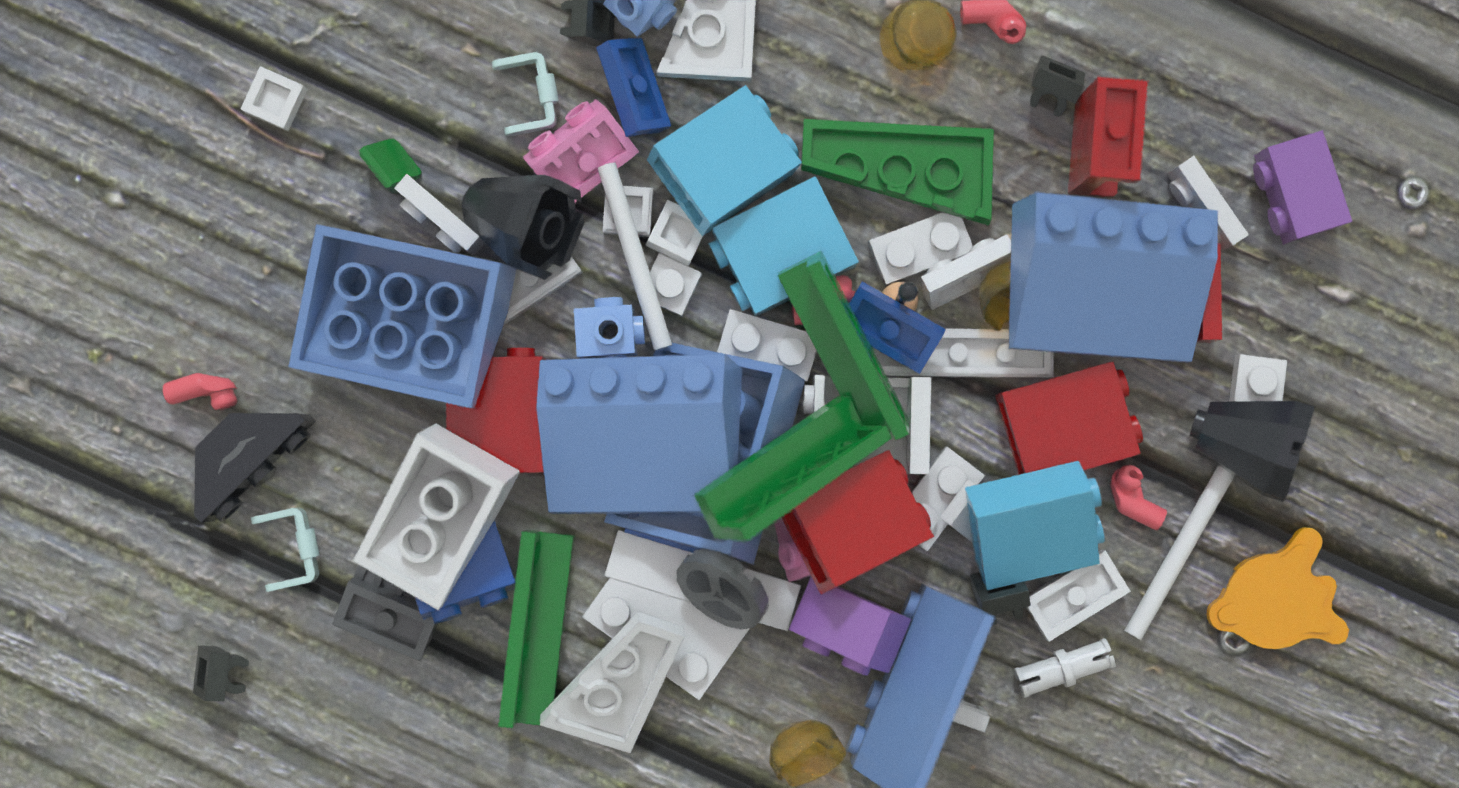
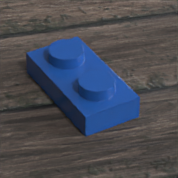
(633, 86)
(895, 328)

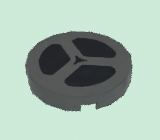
(721, 590)

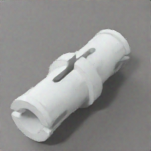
(1064, 668)

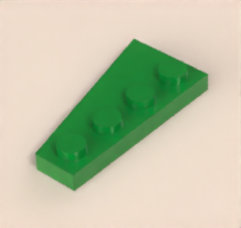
(913, 163)

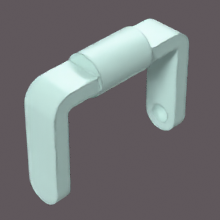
(546, 89)
(306, 544)

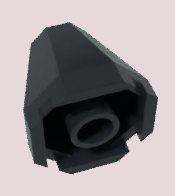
(525, 220)
(1255, 441)

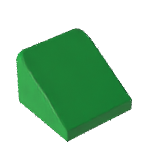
(389, 163)

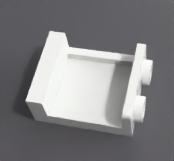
(915, 398)

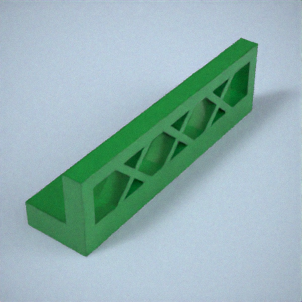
(843, 343)
(788, 470)
(536, 626)

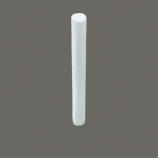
(634, 256)
(1179, 553)

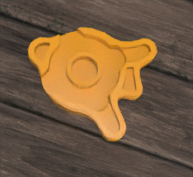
(1277, 598)

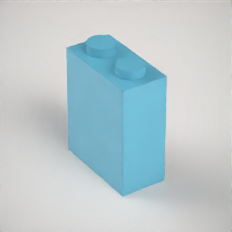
(724, 159)
(776, 237)
(1034, 524)

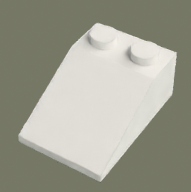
(435, 514)

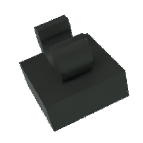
(589, 21)
(1056, 79)
(1001, 599)
(212, 673)

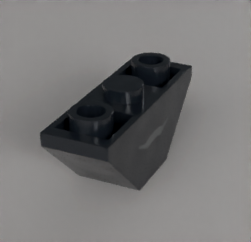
(242, 455)

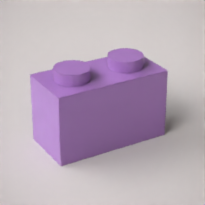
(1301, 187)
(850, 626)

